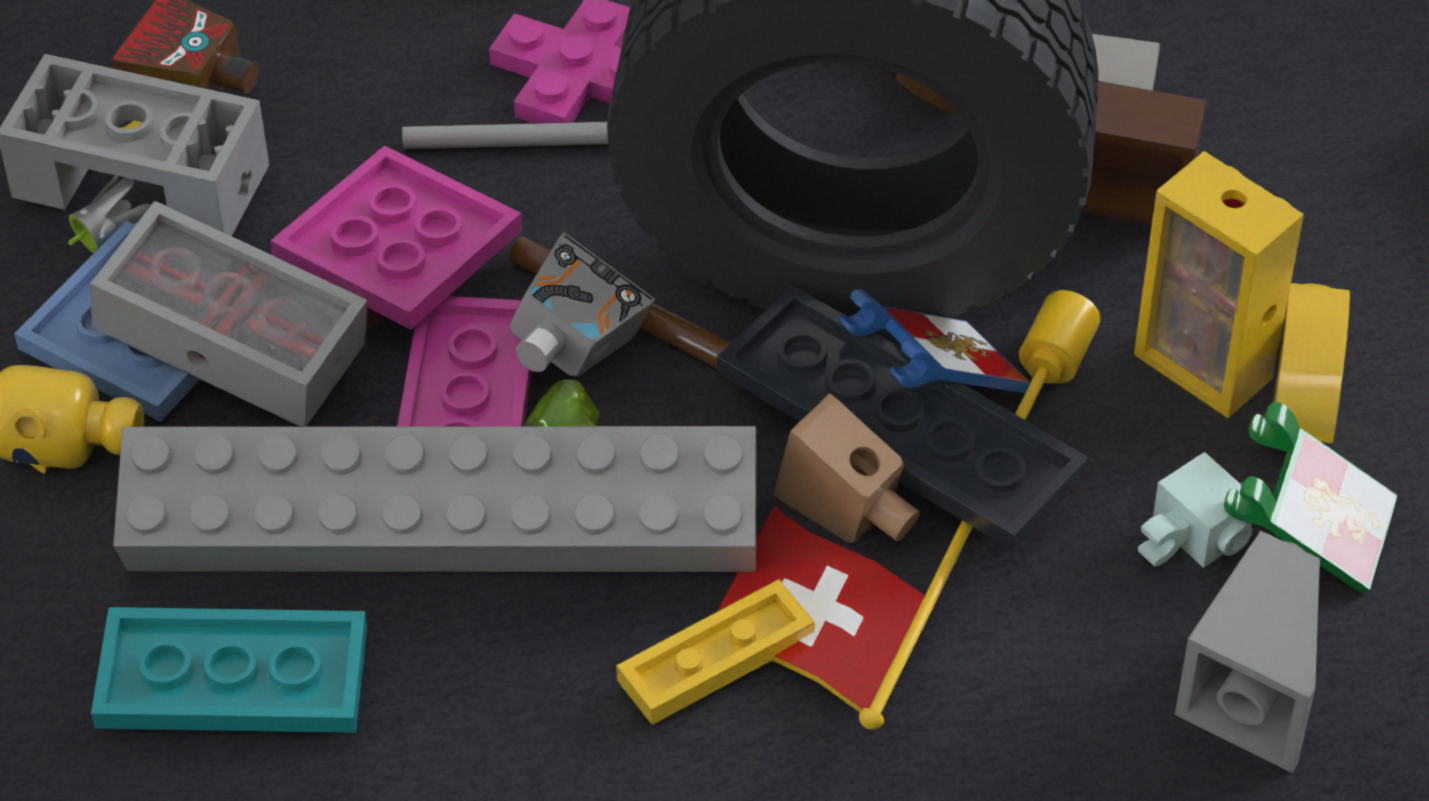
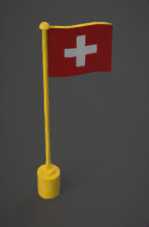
(860, 609)

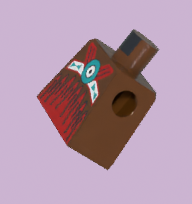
(187, 47)

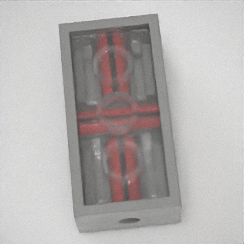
(228, 313)

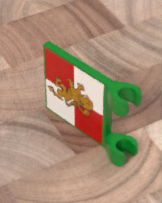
(1317, 501)

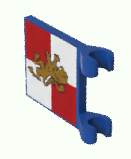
(937, 345)

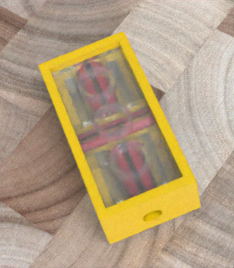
(1216, 283)

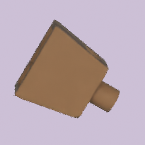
(843, 475)

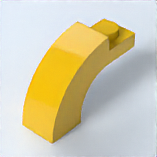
(1313, 356)

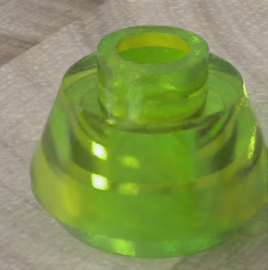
(564, 406)

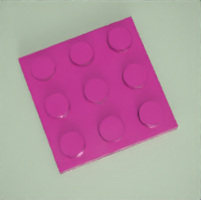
(398, 236)

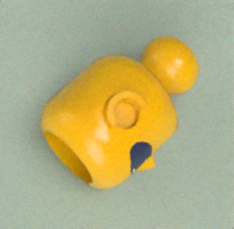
(58, 418)

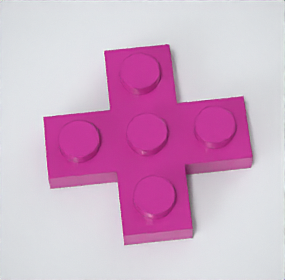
(562, 63)

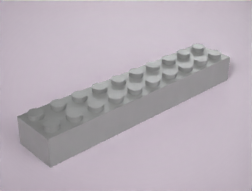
(437, 499)

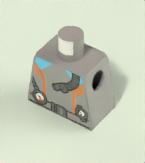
(576, 311)

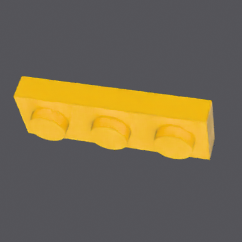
(714, 651)

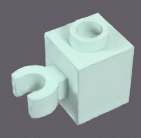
(1193, 515)

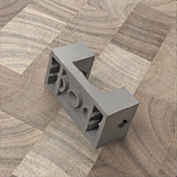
(192, 139)

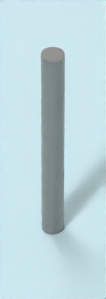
(504, 135)

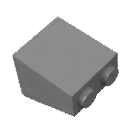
(1255, 654)

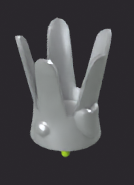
(105, 215)

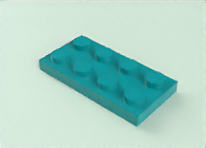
(230, 670)

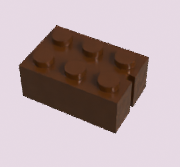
(1139, 147)

